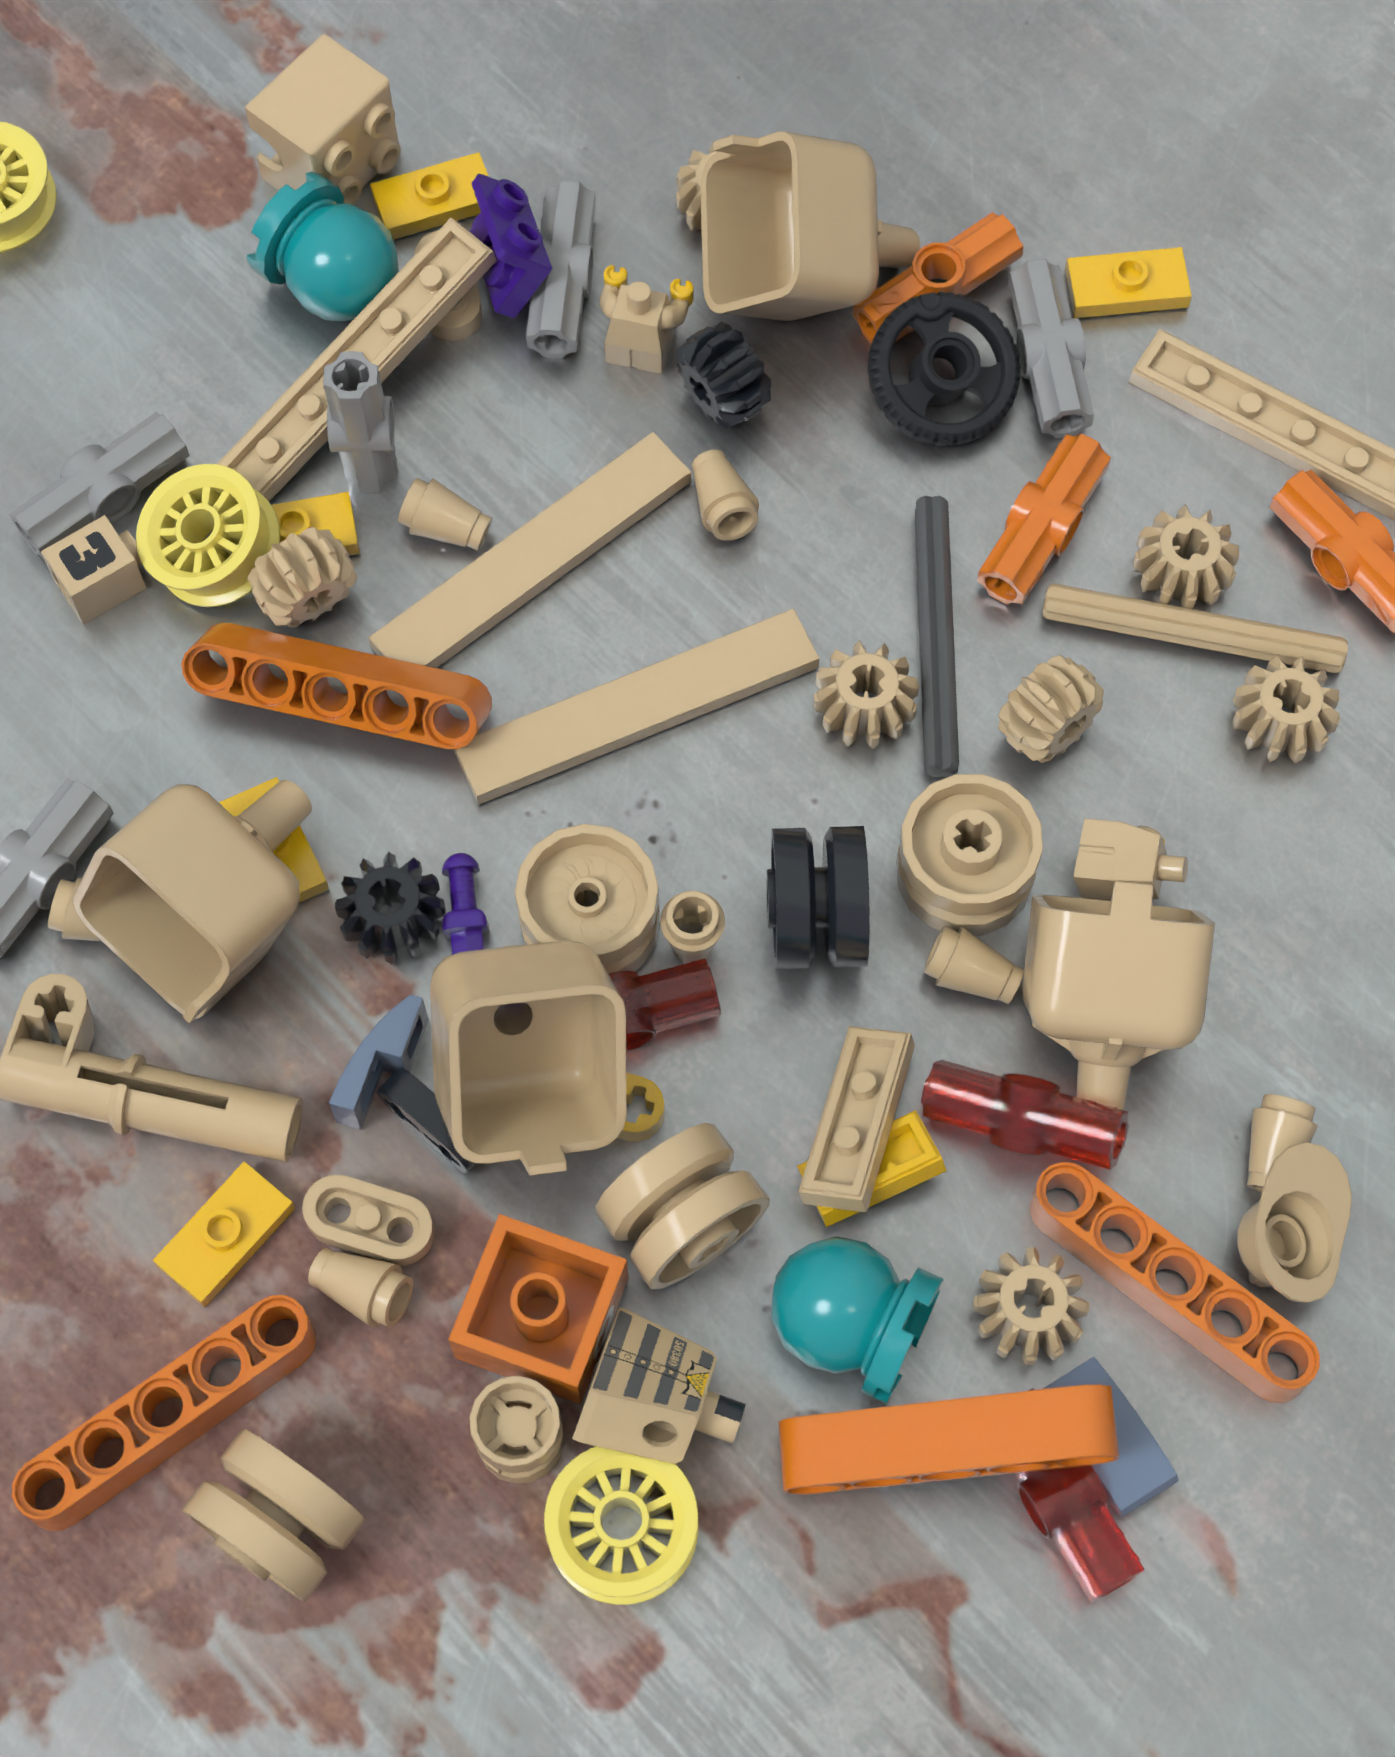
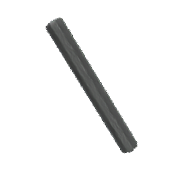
(936, 637)

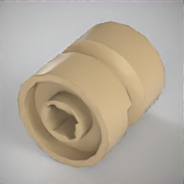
(517, 1429)

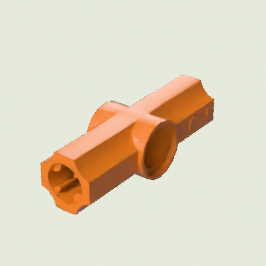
(962, 261)
(1043, 519)
(1344, 546)

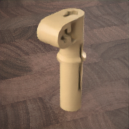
(130, 1091)

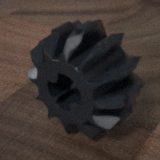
(724, 374)
(397, 928)

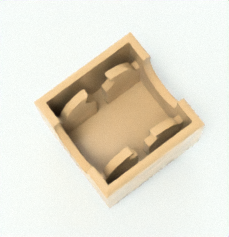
(326, 118)

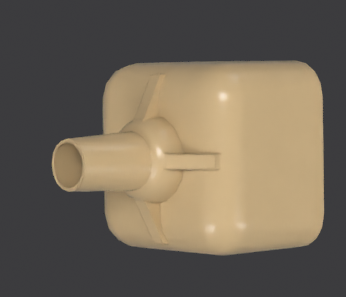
(794, 227)
(194, 891)
(1116, 981)
(528, 1053)

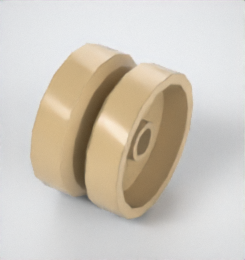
(968, 853)
(591, 890)
(681, 1205)
(266, 1524)

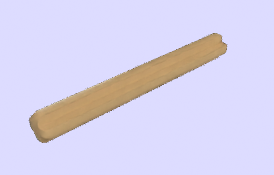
(1194, 627)

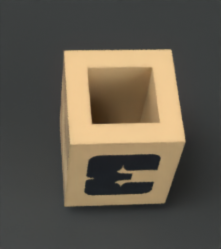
(95, 568)

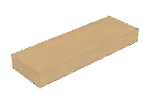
(857, 1119)

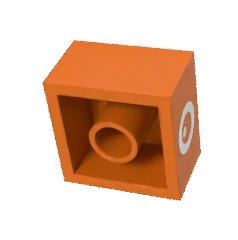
(539, 1308)

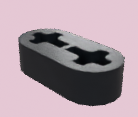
(420, 1112)

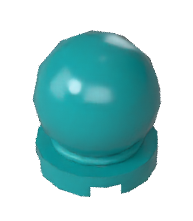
(323, 249)
(848, 1311)

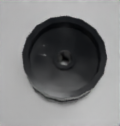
(819, 897)

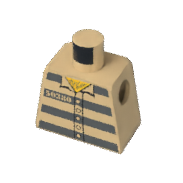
(654, 1393)

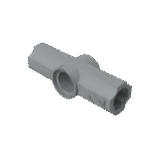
(558, 301)
(1051, 348)
(360, 421)
(100, 483)
(46, 853)

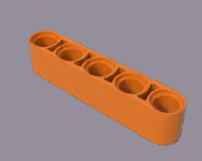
(312, 697)
(1185, 1314)
(132, 1413)
(948, 1439)

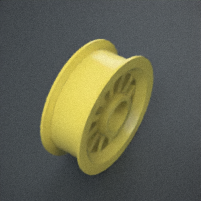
(26, 188)
(184, 513)
(585, 1575)

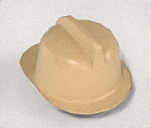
(1298, 1225)

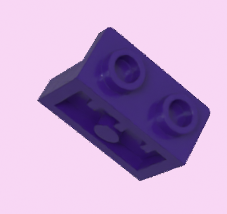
(513, 236)

